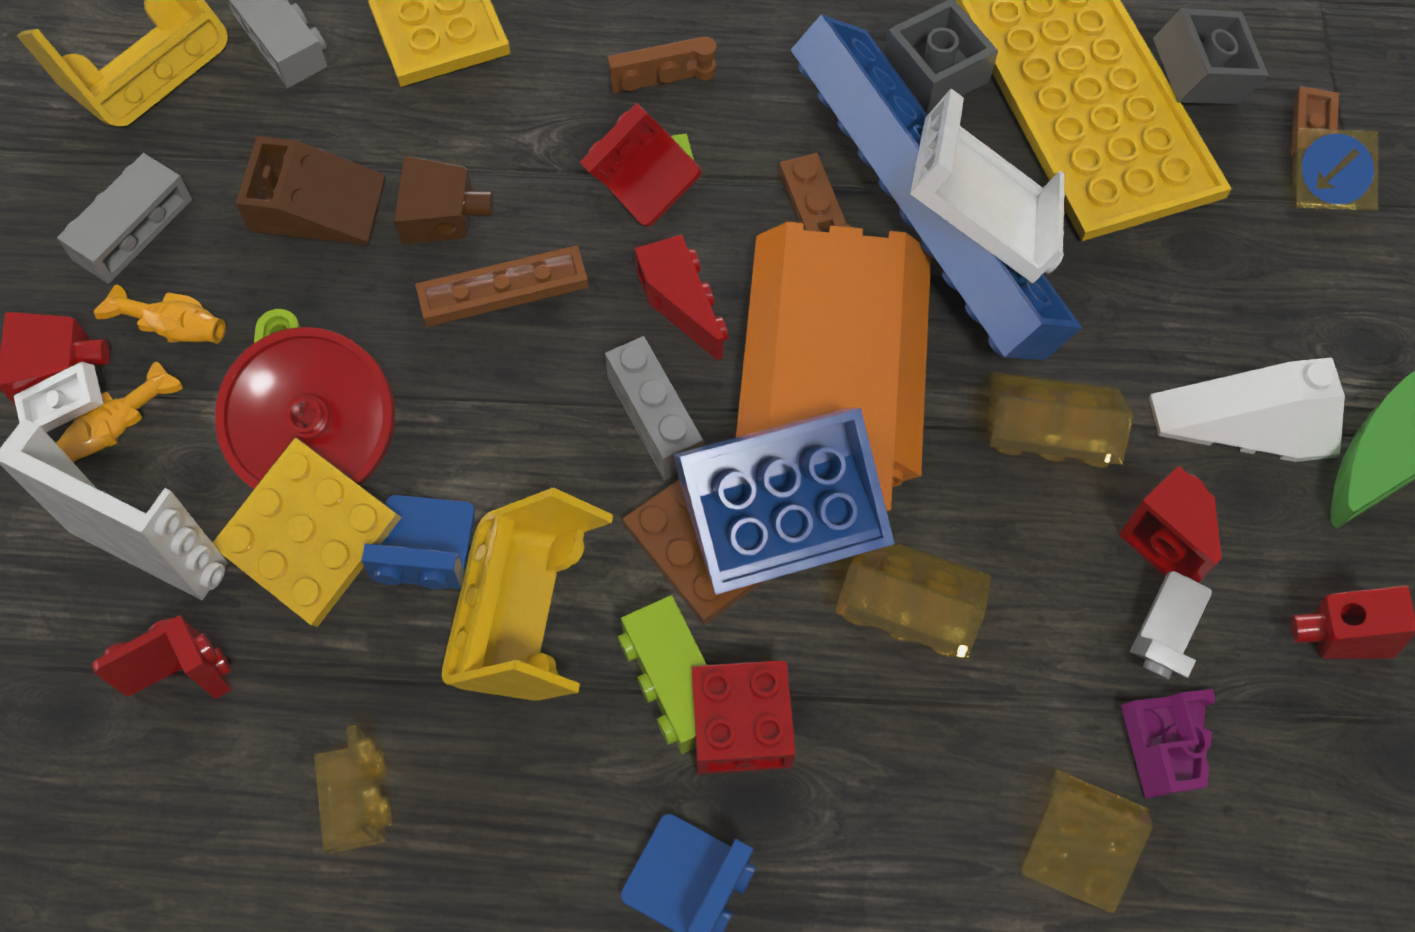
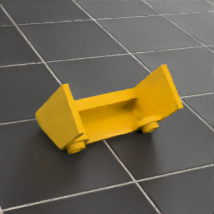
(124, 89)
(509, 596)

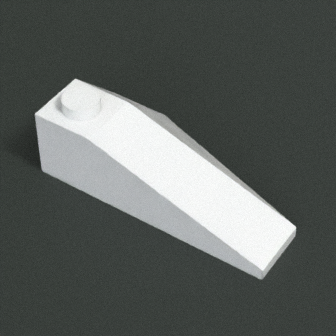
(1273, 409)

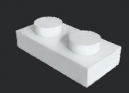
(60, 397)

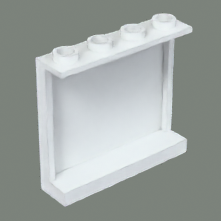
(988, 195)
(159, 542)

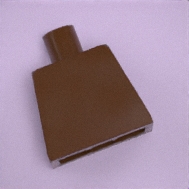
(437, 201)

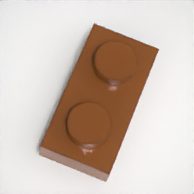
(1314, 110)

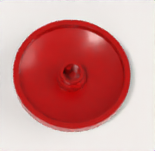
(310, 389)

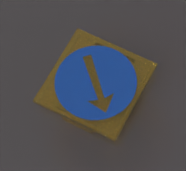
(1336, 169)

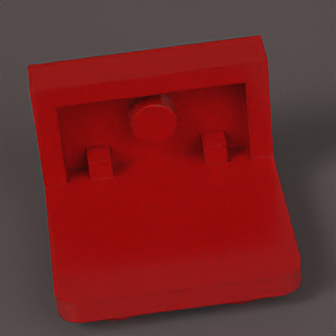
(642, 165)
(161, 652)

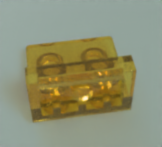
(350, 794)
(1087, 842)

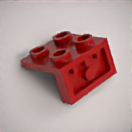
(742, 717)

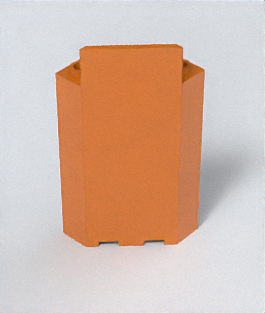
(836, 329)

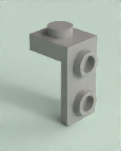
(1171, 626)

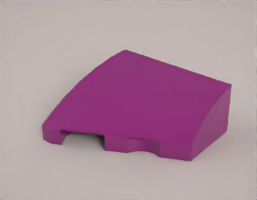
(1170, 741)

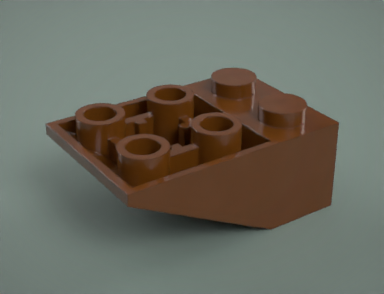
(308, 193)

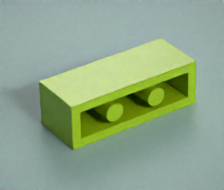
(666, 656)

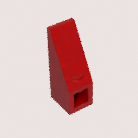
(675, 290)

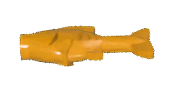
(176, 317)
(106, 423)

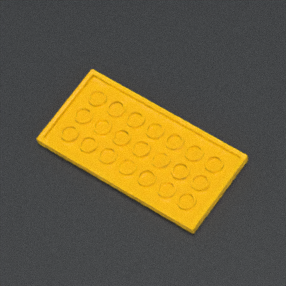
(1098, 111)

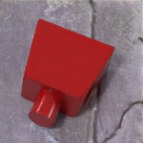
(41, 347)
(1359, 624)

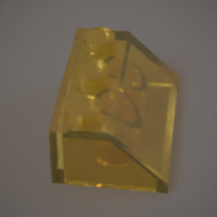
(1058, 419)
(916, 598)

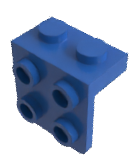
(426, 544)
(688, 878)

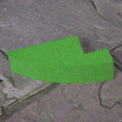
(1378, 457)

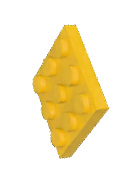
(437, 35)
(305, 532)

